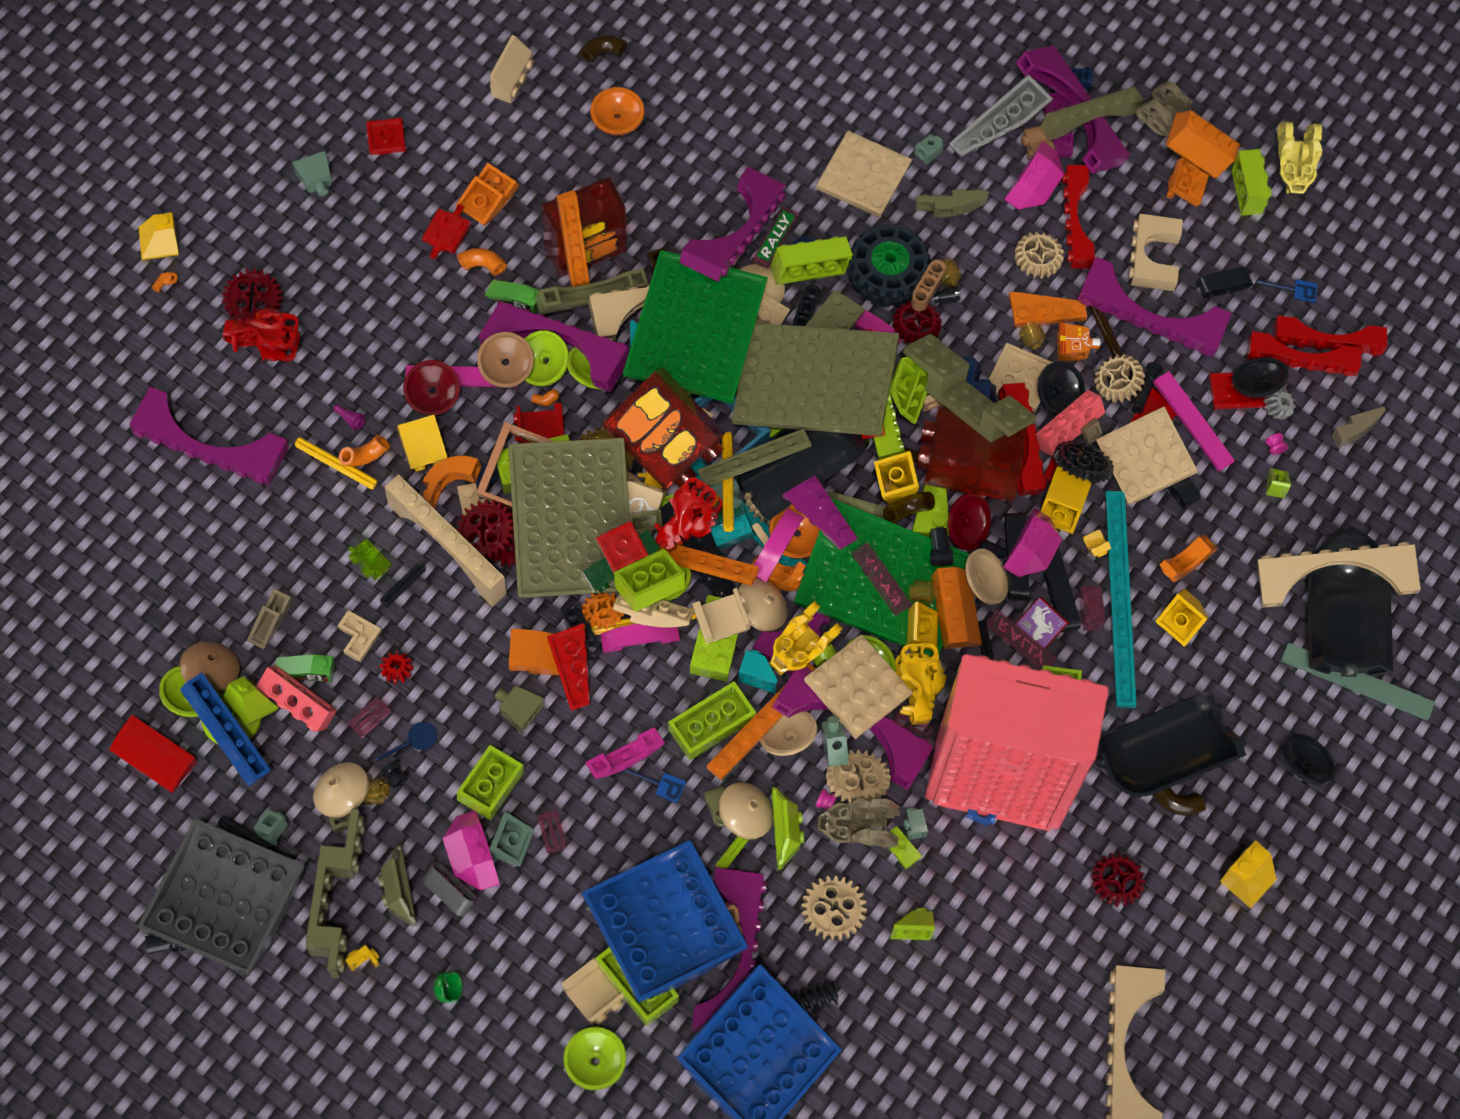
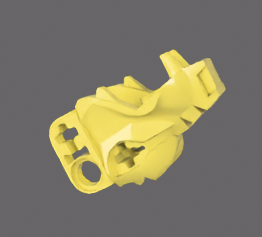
(1298, 158)

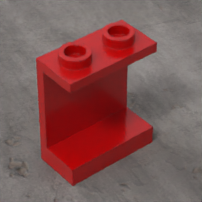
(543, 423)

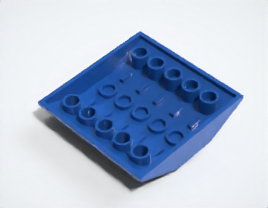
(665, 922)
(758, 1051)

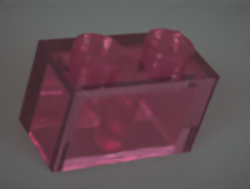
(1092, 608)

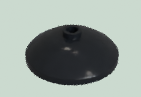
(1260, 377)
(1065, 381)
(1309, 759)

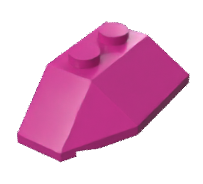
(1036, 179)
(1034, 546)
(470, 852)

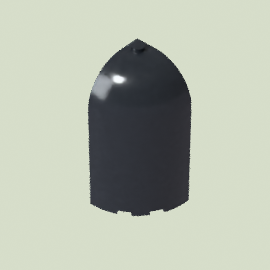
(823, 459)
(1349, 614)
(1168, 747)

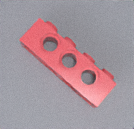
(1070, 421)
(322, 711)

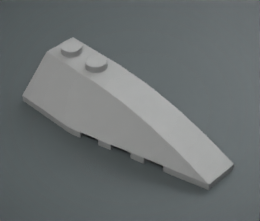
(1004, 116)

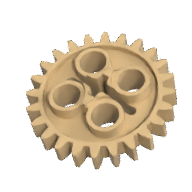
(870, 771)
(823, 923)

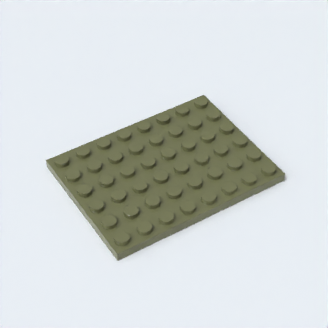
(816, 379)
(560, 504)

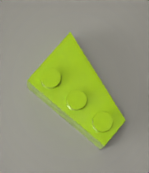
(937, 516)

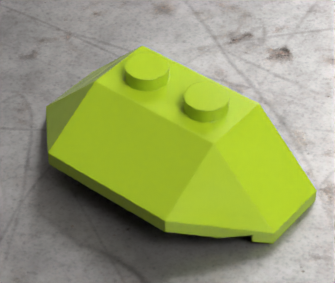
(909, 388)
(786, 827)

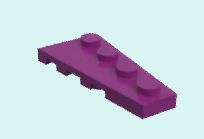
(1063, 144)
(821, 511)

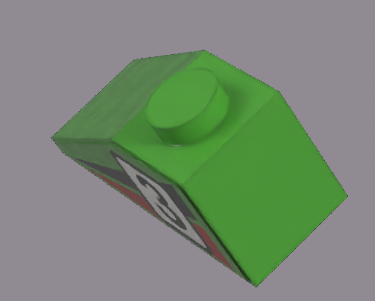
(516, 294)
(308, 667)

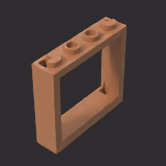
(506, 429)

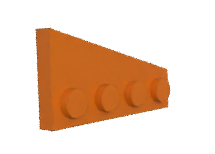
(1044, 309)

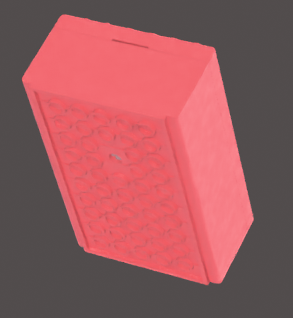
(1015, 742)

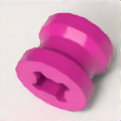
(1276, 444)
(825, 800)

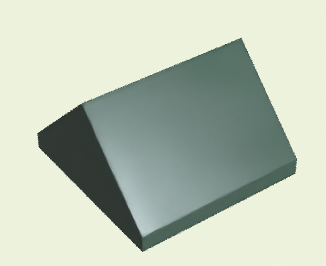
(511, 840)

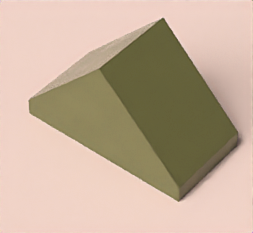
(645, 520)

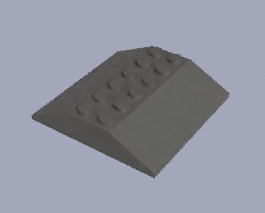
(222, 897)

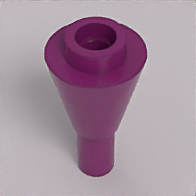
(353, 419)

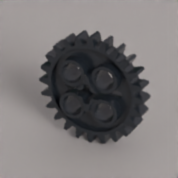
(1083, 461)

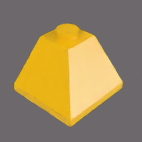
(158, 237)
(1183, 617)

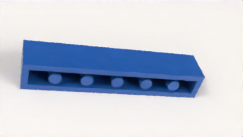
(225, 729)

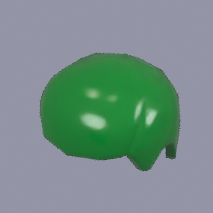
(447, 987)

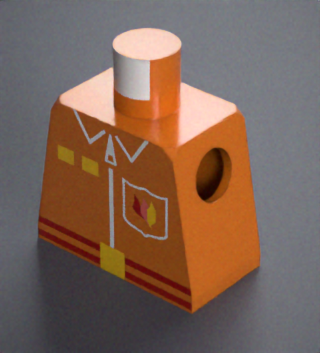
(1074, 342)

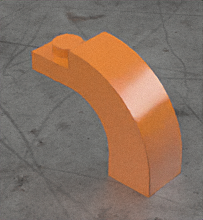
(449, 470)
(1189, 559)
(786, 577)

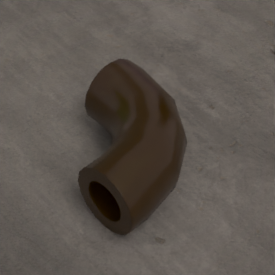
(601, 45)
(909, 505)
(1180, 804)

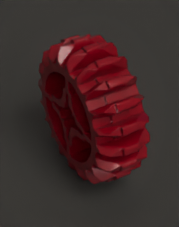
(909, 329)
(1132, 874)

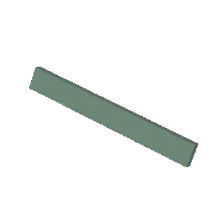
(1365, 685)

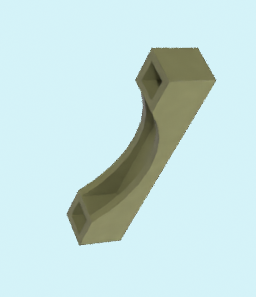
(1065, 120)
(565, 298)

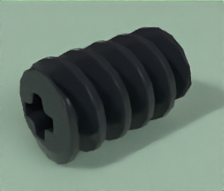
(818, 997)

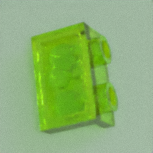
(369, 559)

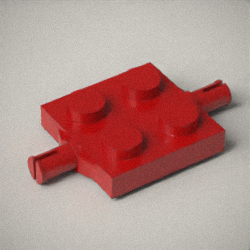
(446, 231)

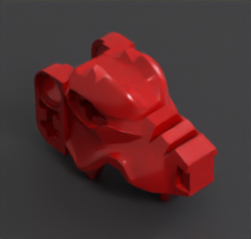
(266, 332)
(687, 510)

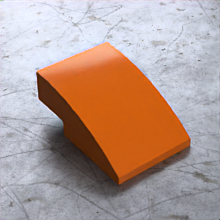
(487, 194)
(531, 652)

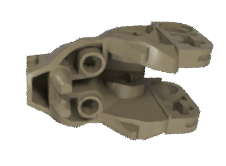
(1165, 108)
(860, 822)

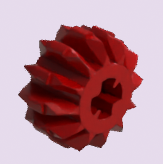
(391, 672)

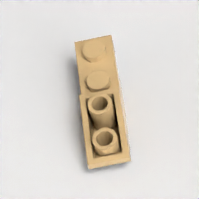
(657, 614)

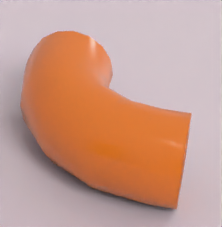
(484, 258)
(364, 454)

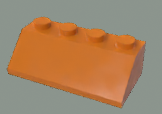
(1201, 143)
(956, 609)

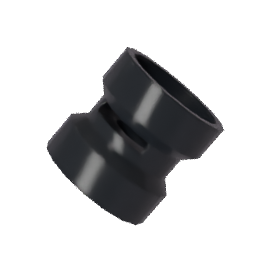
(394, 774)

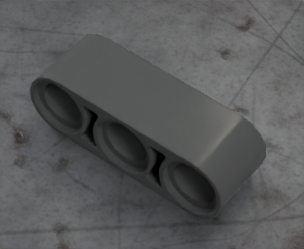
(449, 889)

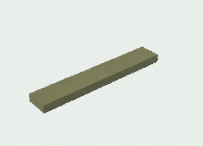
(754, 457)

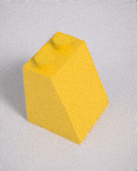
(422, 442)
(897, 477)
(1065, 500)
(1251, 874)

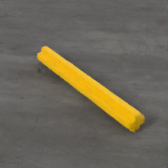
(334, 462)

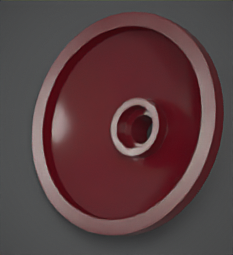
(431, 375)
(969, 521)

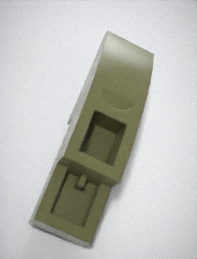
(958, 203)

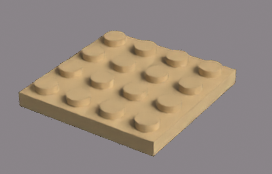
(864, 174)
(1147, 455)
(858, 686)

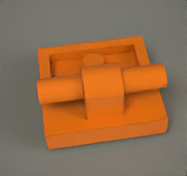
(1187, 182)

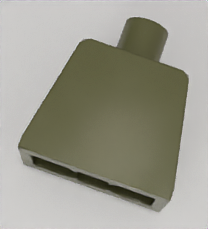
(519, 707)

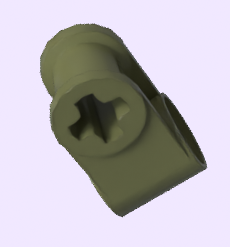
(712, 799)

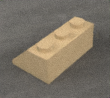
(511, 70)

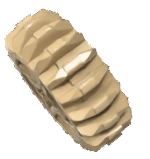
(1031, 261)
(1122, 387)

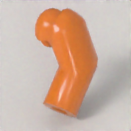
(164, 279)
(547, 399)

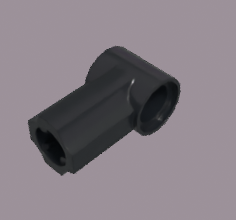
(940, 553)
(156, 944)

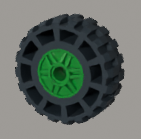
(887, 265)

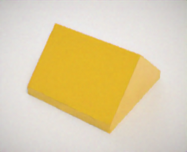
(922, 625)

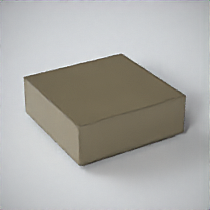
(1091, 431)

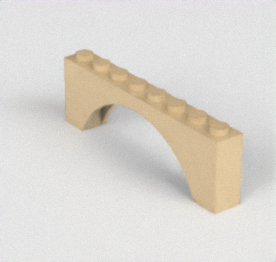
(613, 308)
(1393, 564)
(481, 572)
(1129, 992)

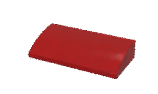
(152, 754)

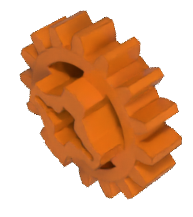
(602, 610)

